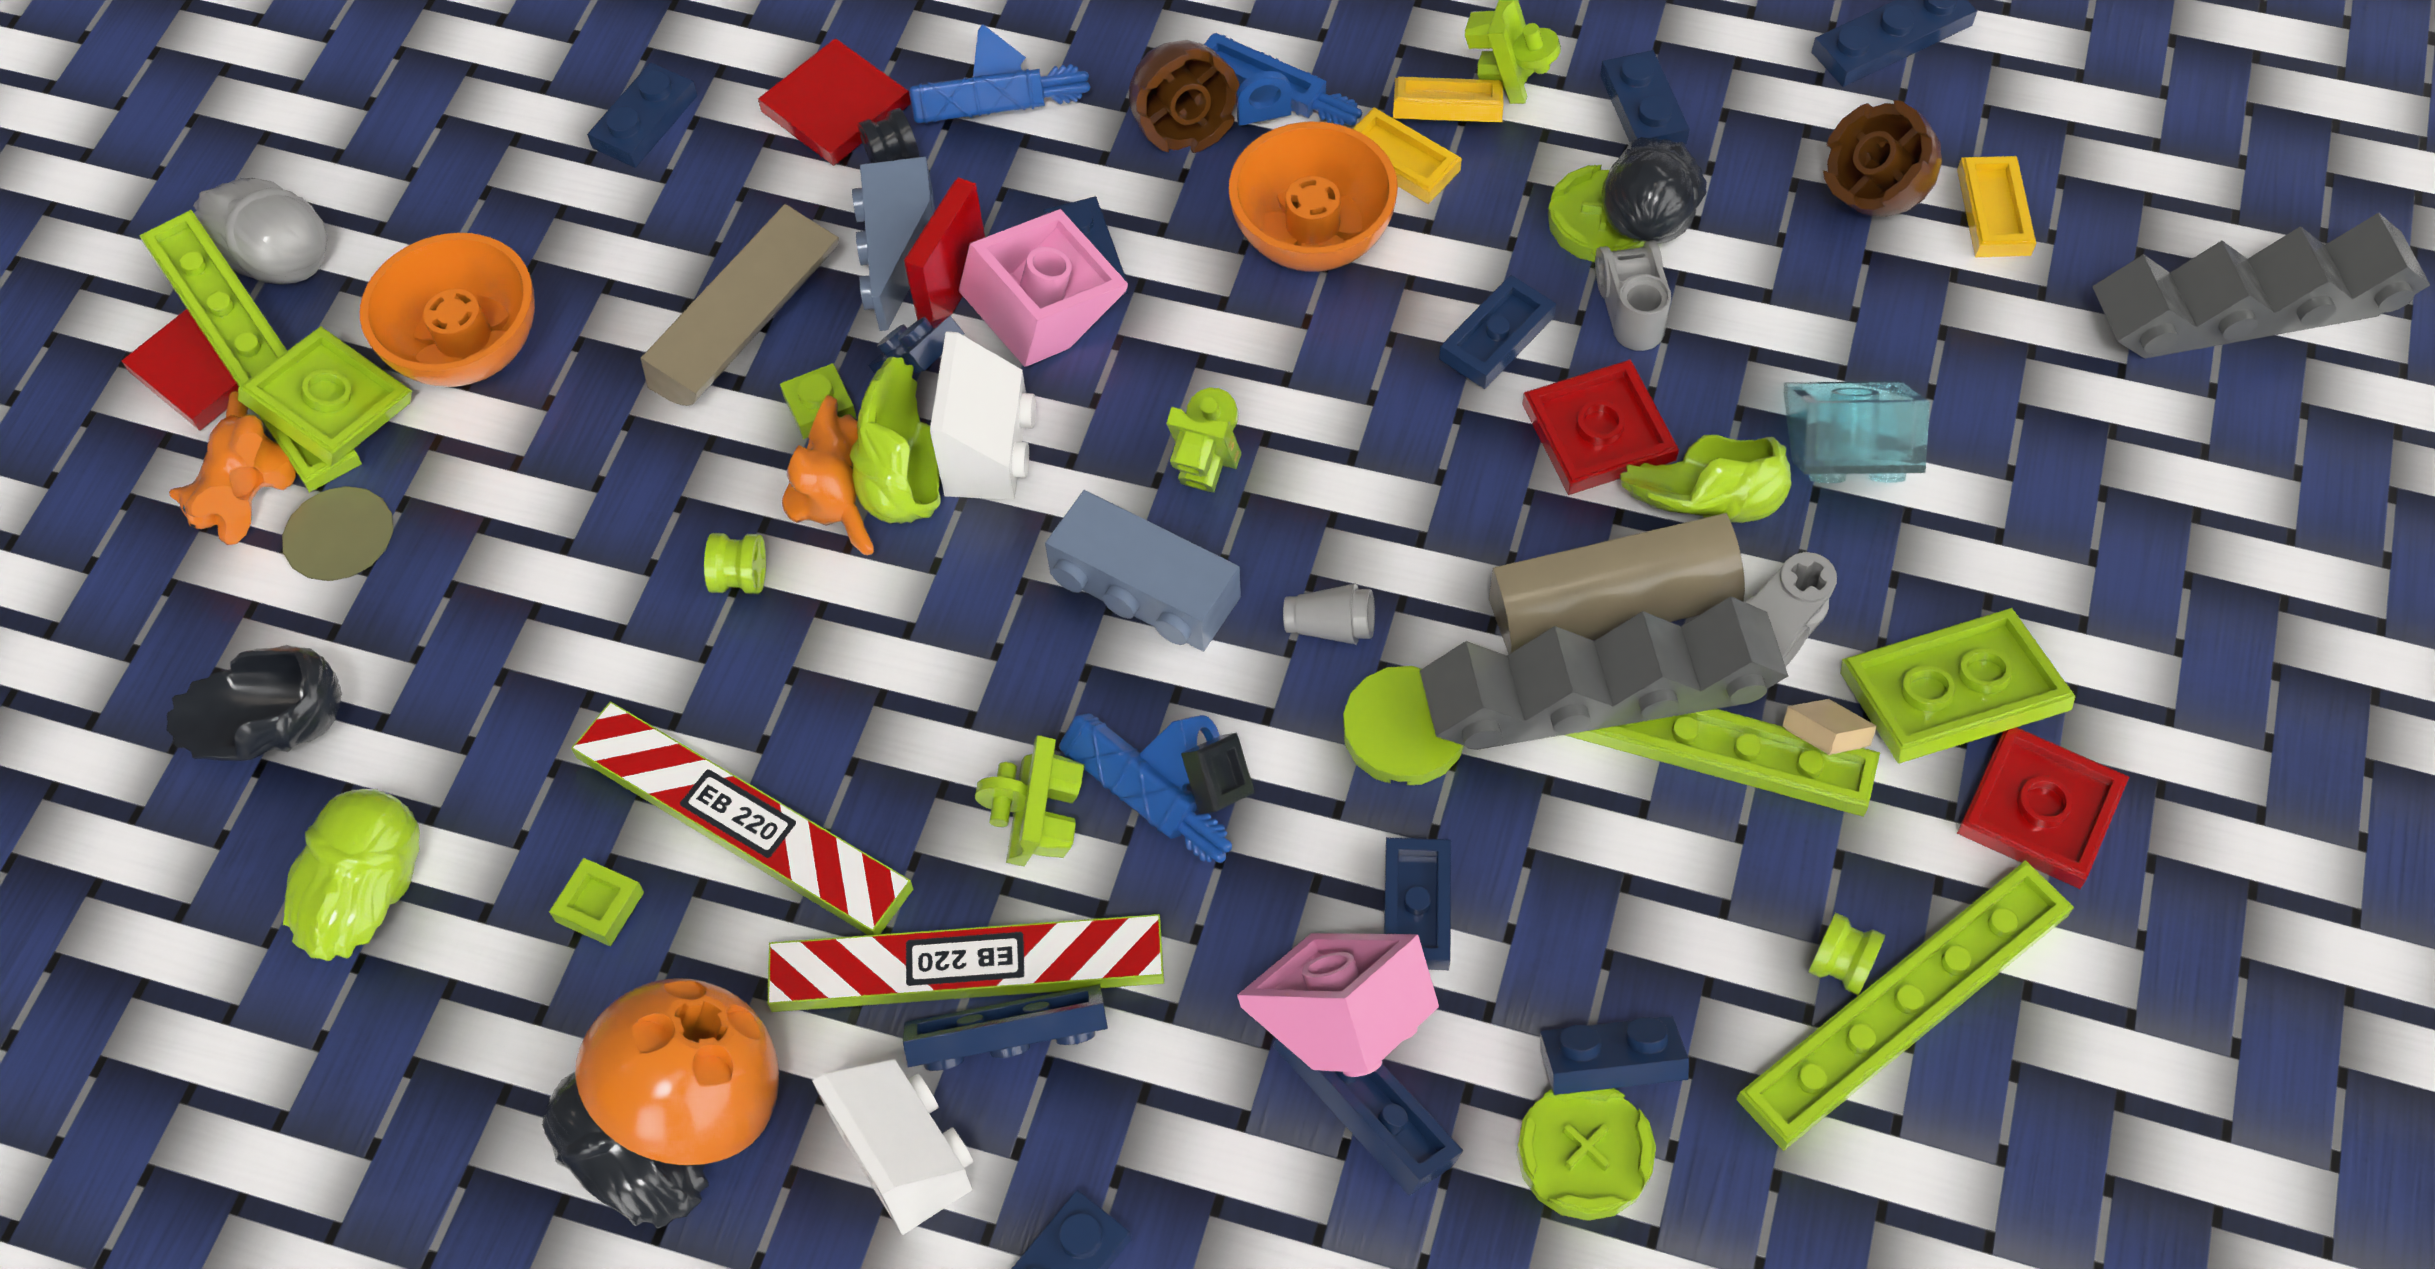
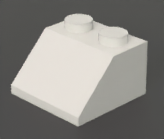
(980, 421)
(896, 1139)

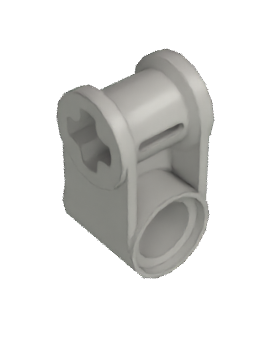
(1634, 294)
(1797, 600)

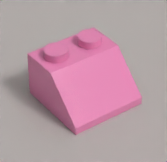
(1039, 285)
(1344, 999)

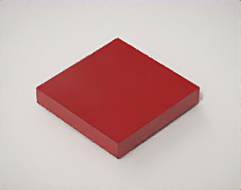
(830, 97)
(941, 250)
(183, 371)
(1599, 426)
(2043, 806)

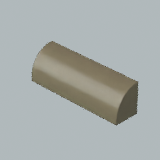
(736, 306)
(1602, 585)

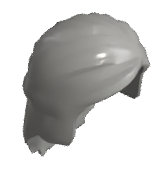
(263, 230)

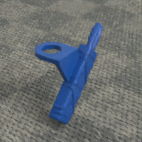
(996, 85)
(1275, 88)
(1151, 780)

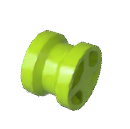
(735, 563)
(1846, 953)

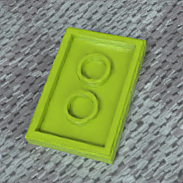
(1956, 685)

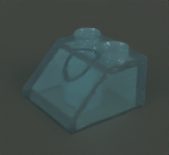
(1857, 429)

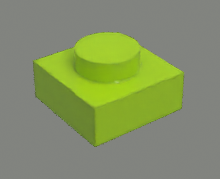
(807, 392)
(596, 902)

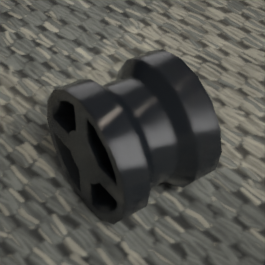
(888, 138)

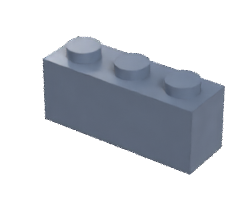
(1143, 571)

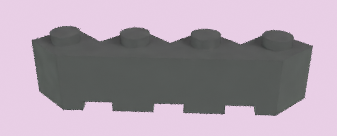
(2275, 292)
(1622, 678)

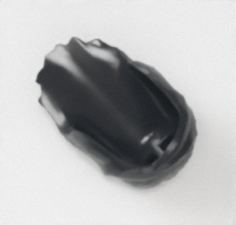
(1653, 190)
(257, 706)
(614, 1175)

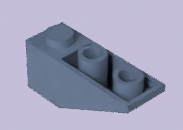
(896, 208)

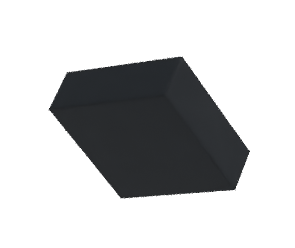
(1217, 773)

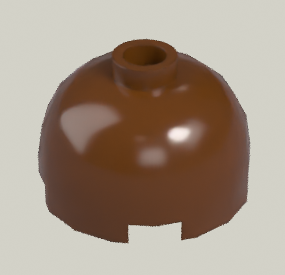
(1183, 96)
(1883, 159)

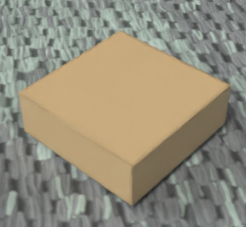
(1829, 726)

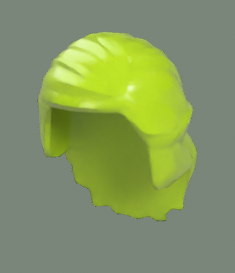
(894, 451)
(1717, 478)
(350, 872)

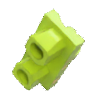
(1516, 47)
(1204, 438)
(1040, 777)

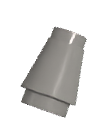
(1332, 614)

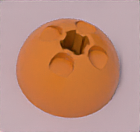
(1313, 195)
(449, 309)
(679, 1072)

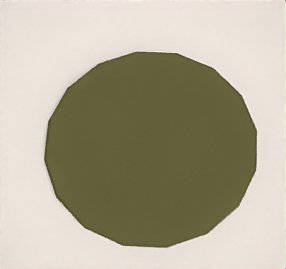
(337, 533)

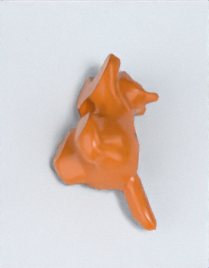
(233, 471)
(822, 477)

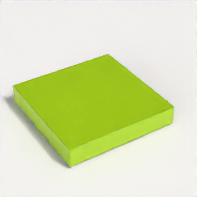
(324, 395)

